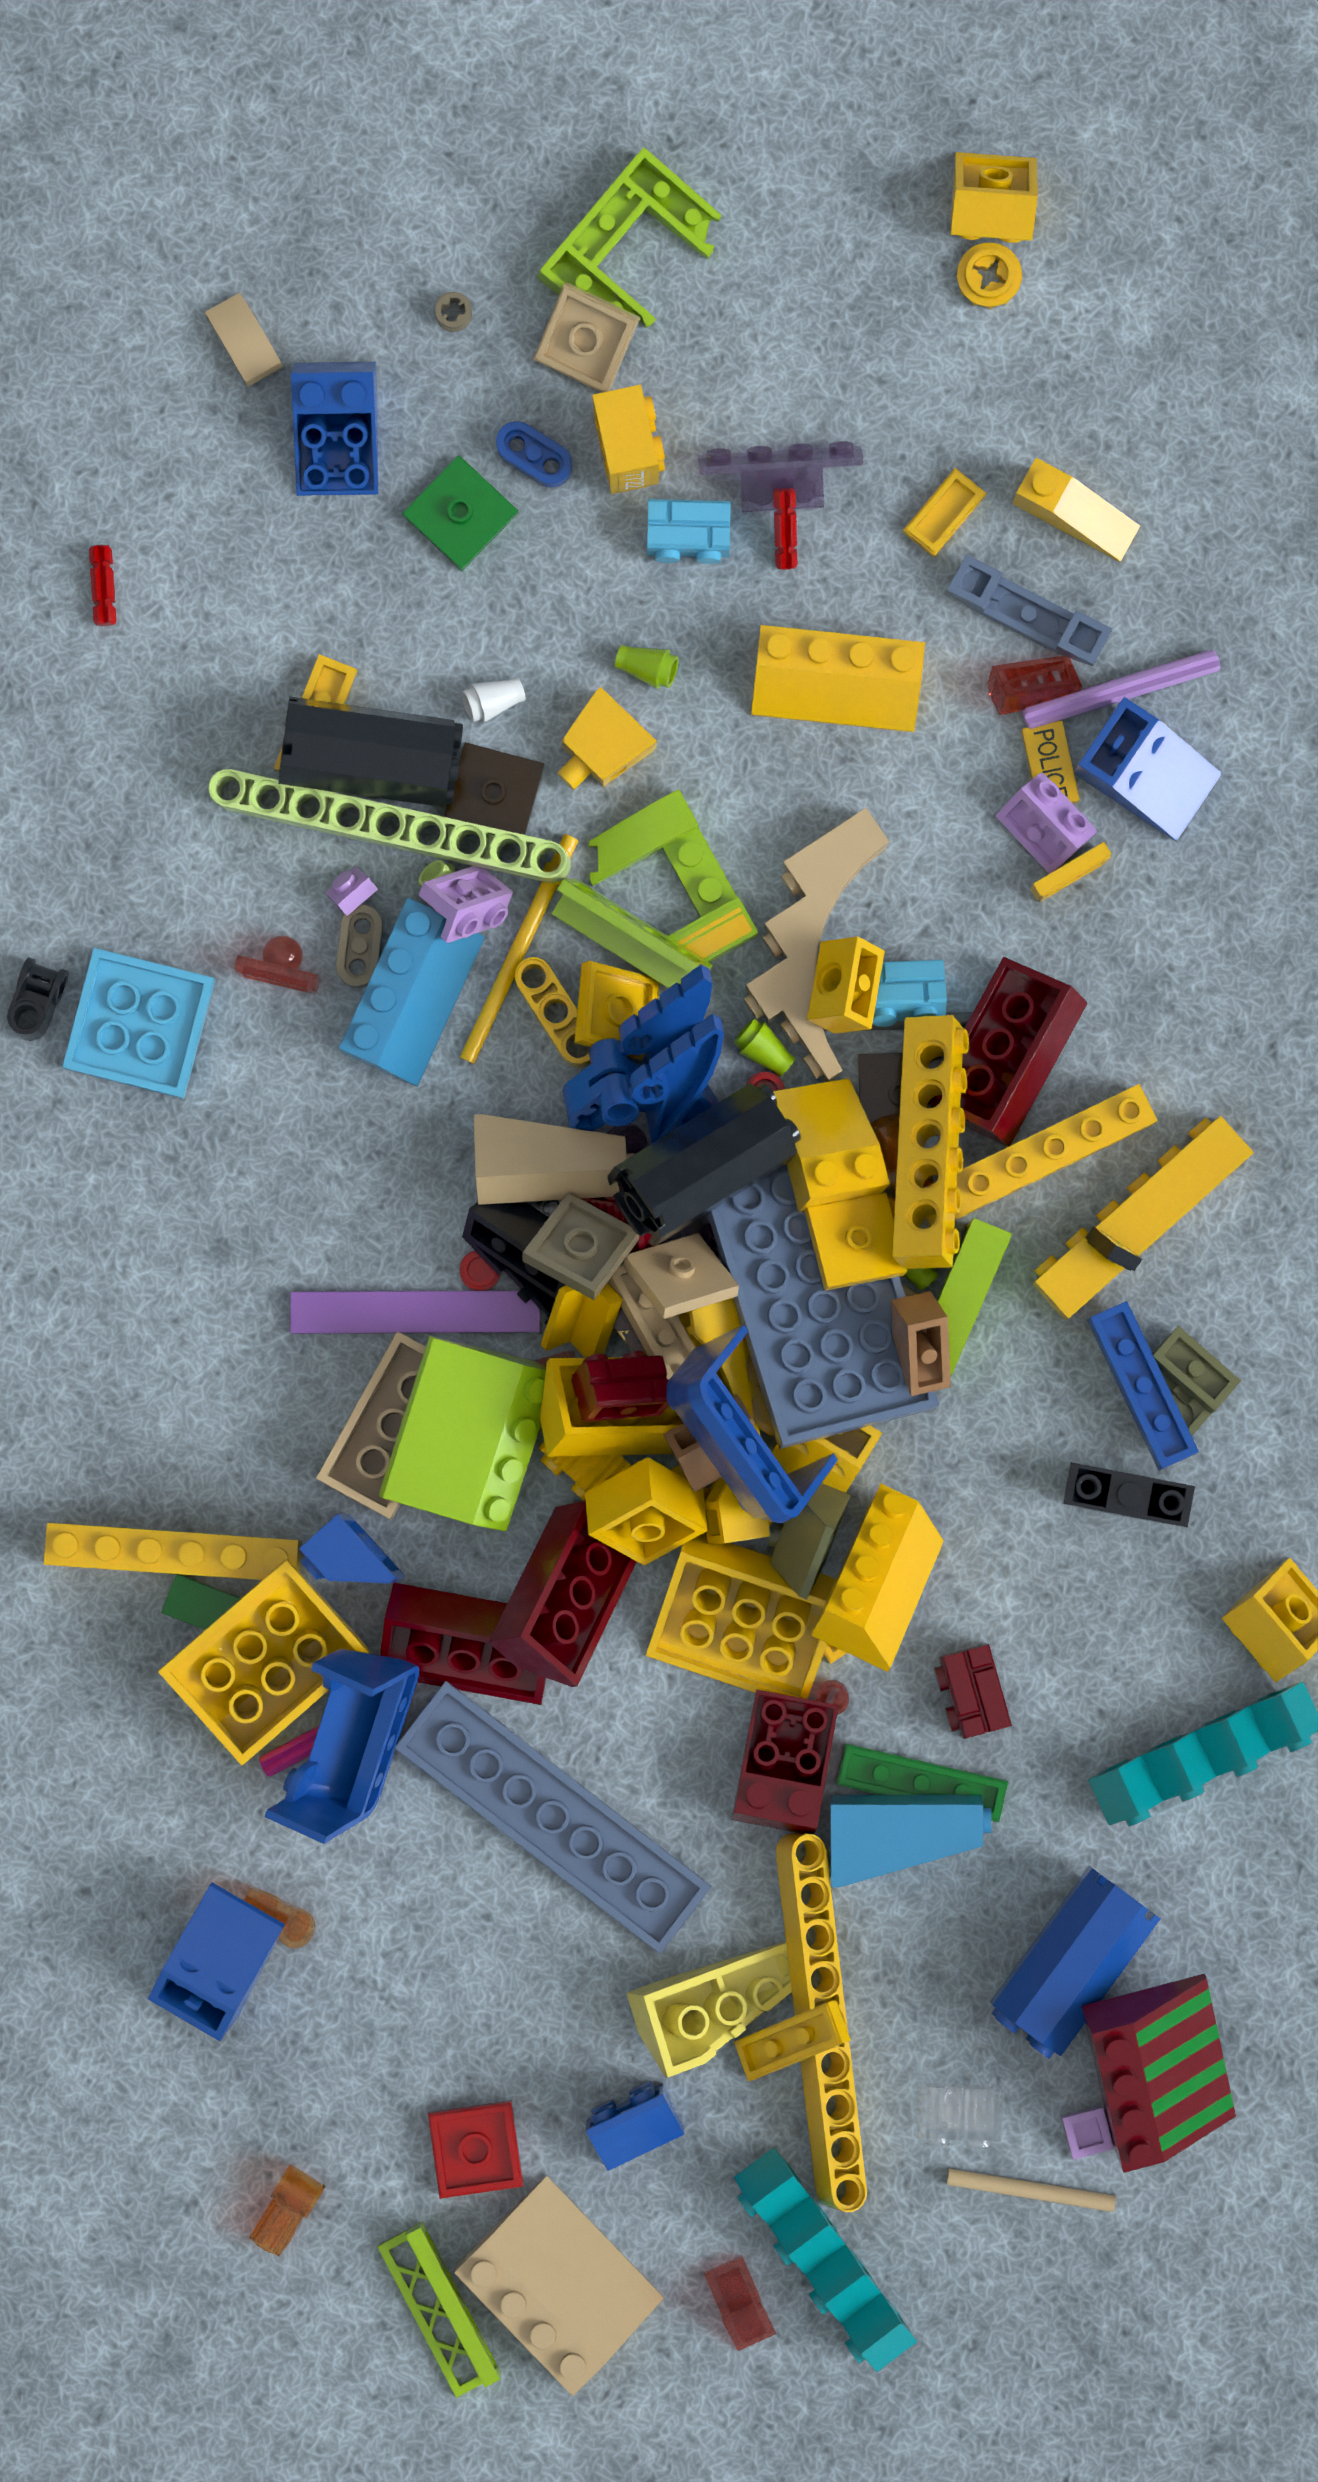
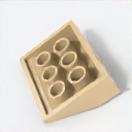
(558, 2285)

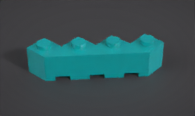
(1195, 1758)
(823, 2256)

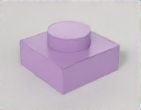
(350, 890)
(1087, 2132)

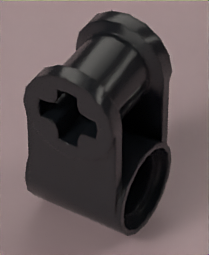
(36, 996)

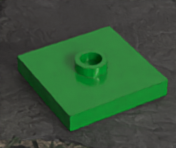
(460, 513)

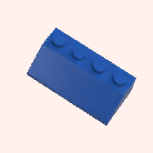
(347, 1554)

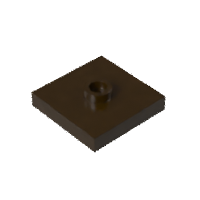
(495, 789)
(881, 1083)

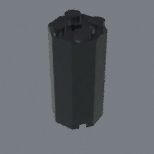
(370, 752)
(704, 1163)

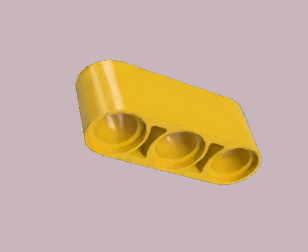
(540, 998)

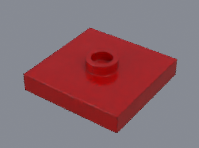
(475, 2149)

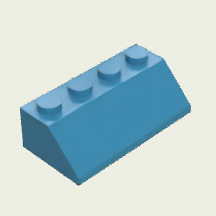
(410, 995)

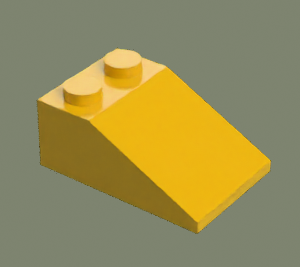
(837, 1145)

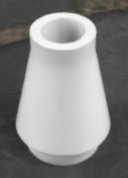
(491, 698)

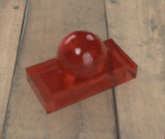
(280, 966)

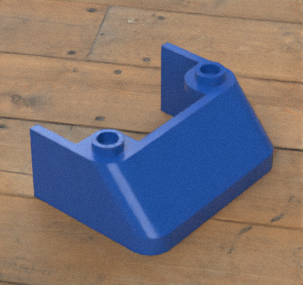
(733, 1441)
(351, 1745)

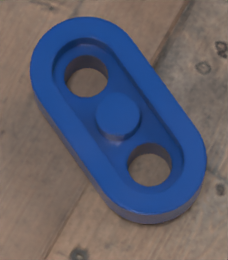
(534, 455)

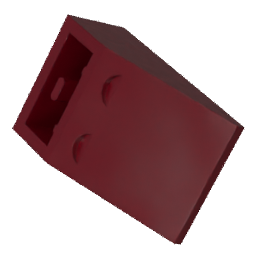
(785, 1762)

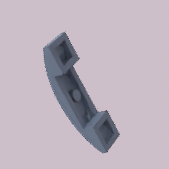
(1028, 613)

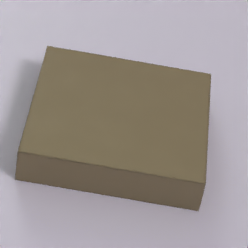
(580, 1246)

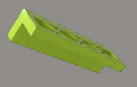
(624, 933)
(452, 2303)

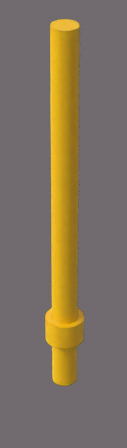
(515, 956)

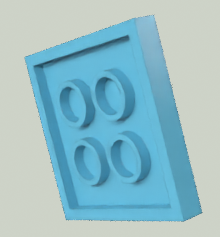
(138, 1023)

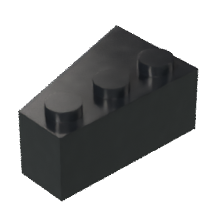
(501, 1236)

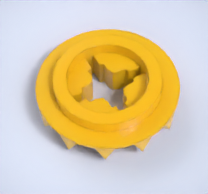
(982, 257)

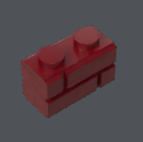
(621, 1386)
(973, 1691)

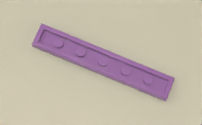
(412, 1312)

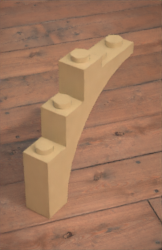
(819, 876)

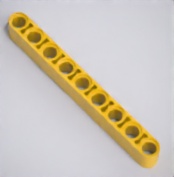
(839, 2078)

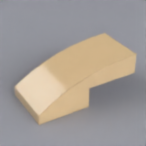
(244, 339)

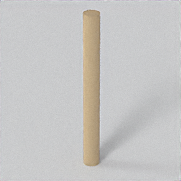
(1031, 2190)

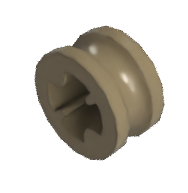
(462, 319)

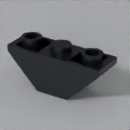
(1128, 1495)

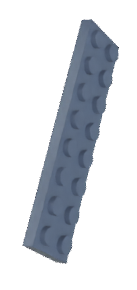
(553, 1817)

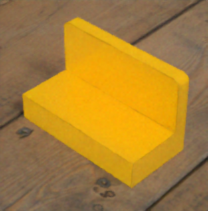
(582, 1320)

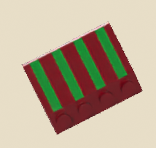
(1159, 2069)

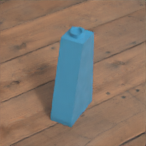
(901, 1831)

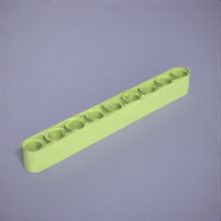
(373, 813)

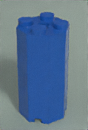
(1072, 1963)

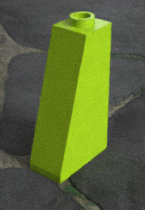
(970, 1280)

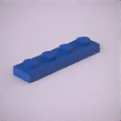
(1142, 1385)

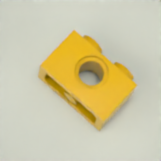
(846, 985)

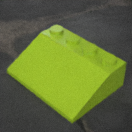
(466, 1434)

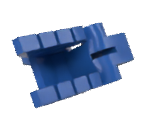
(675, 1068)

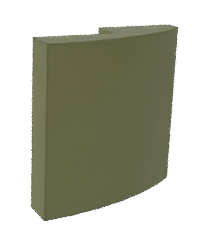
(1193, 1377)

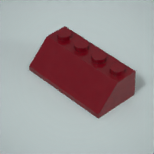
(1013, 1047)
(562, 1599)
(450, 1643)

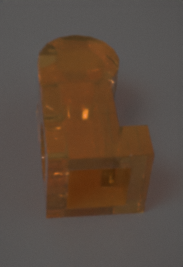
(299, 1923)

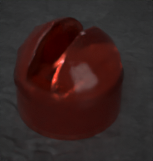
(841, 1697)

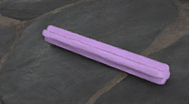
(1127, 686)

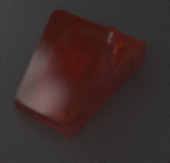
(739, 2303)

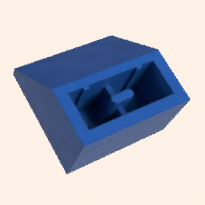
(634, 2125)

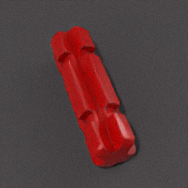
(785, 528)
(102, 585)

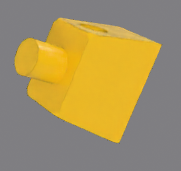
(603, 742)

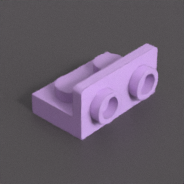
(1046, 823)
(468, 900)

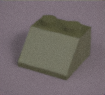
(807, 1539)

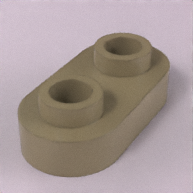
(358, 946)

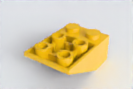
(850, 1448)

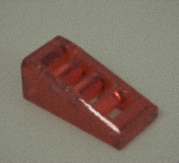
(1011, 696)

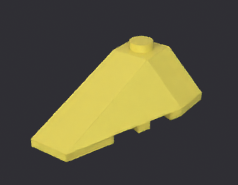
(702, 2009)

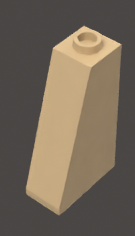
(542, 1161)

